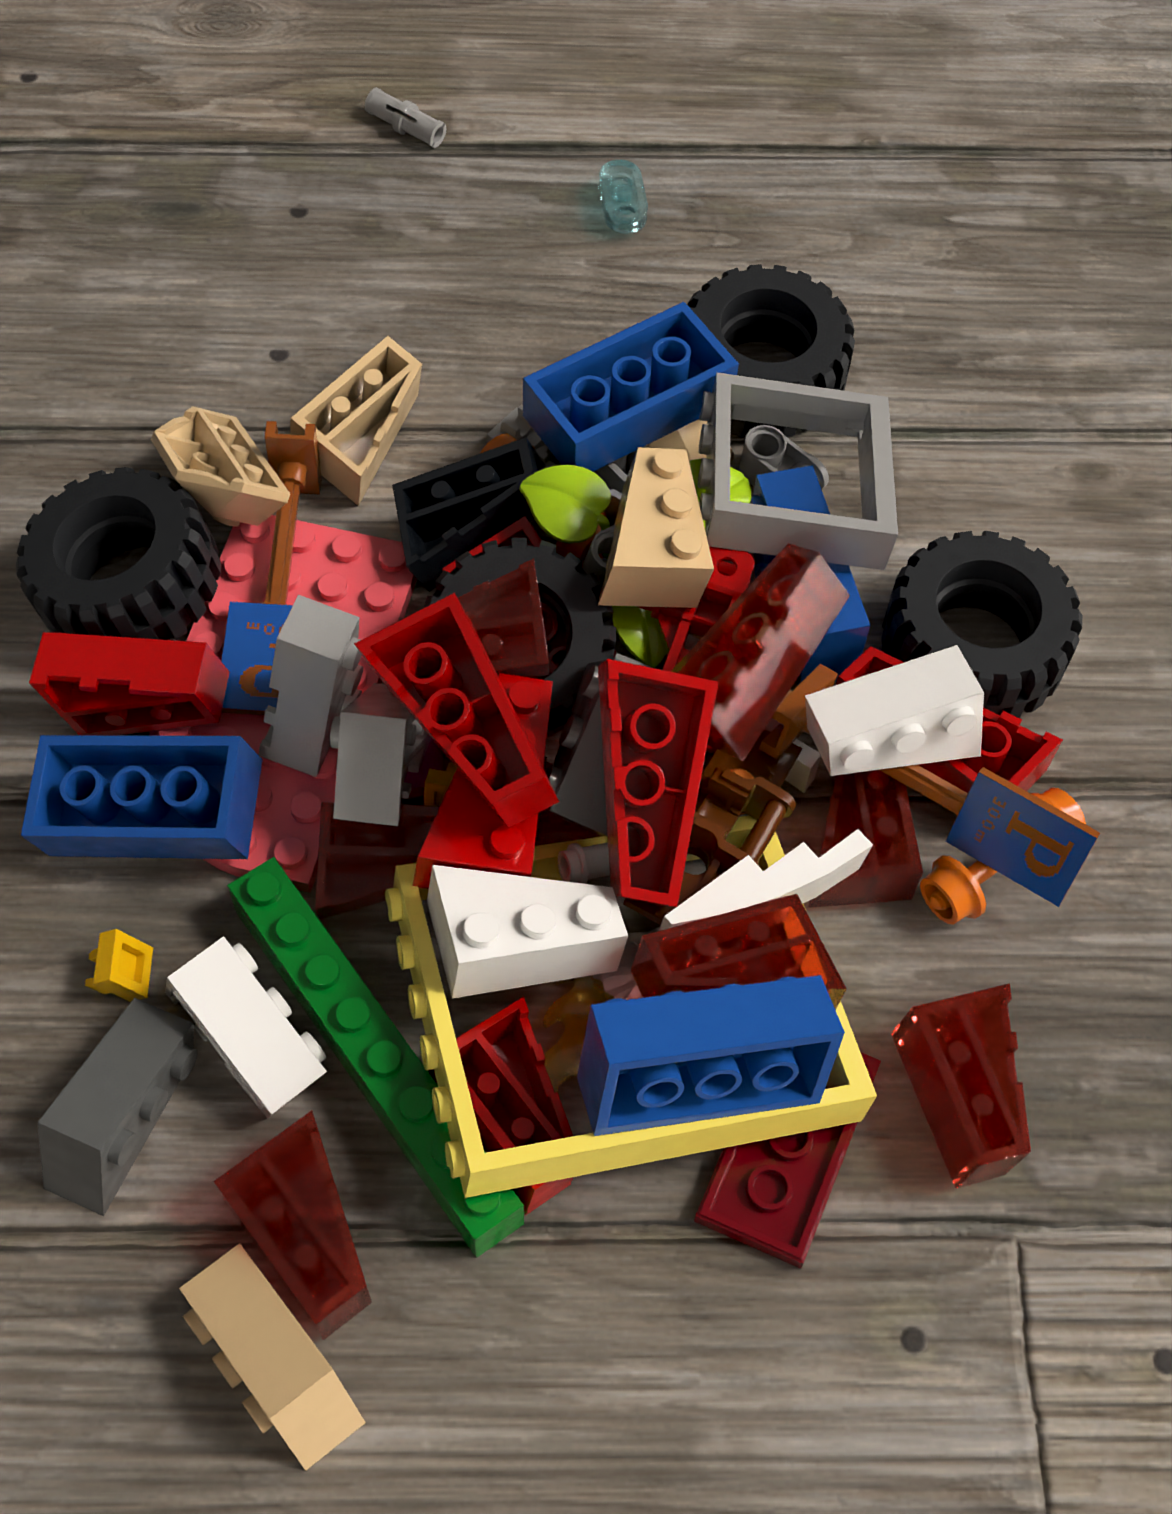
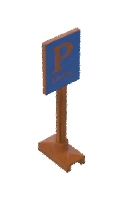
(255, 626)
(993, 821)

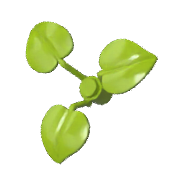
(569, 508)

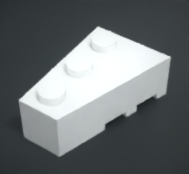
(899, 715)
(521, 929)
(246, 1025)

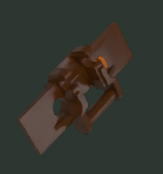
(725, 793)

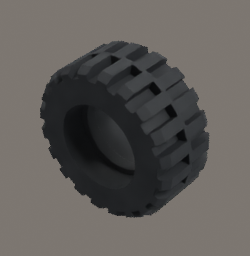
(780, 311)
(106, 518)
(1004, 581)
(561, 587)

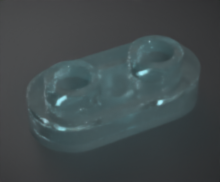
(623, 196)

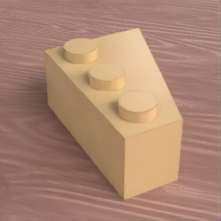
(361, 416)
(658, 537)
(271, 1355)

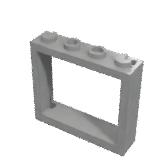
(768, 528)

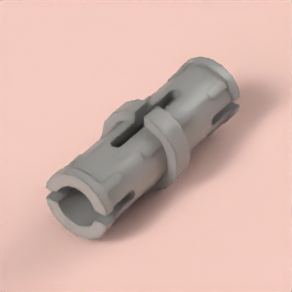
(424, 128)

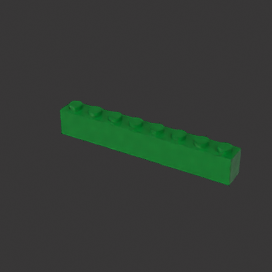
(366, 1046)

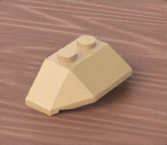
(220, 467)

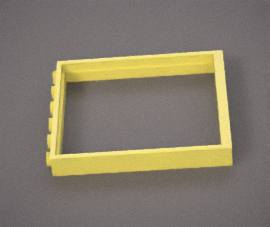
(843, 1102)

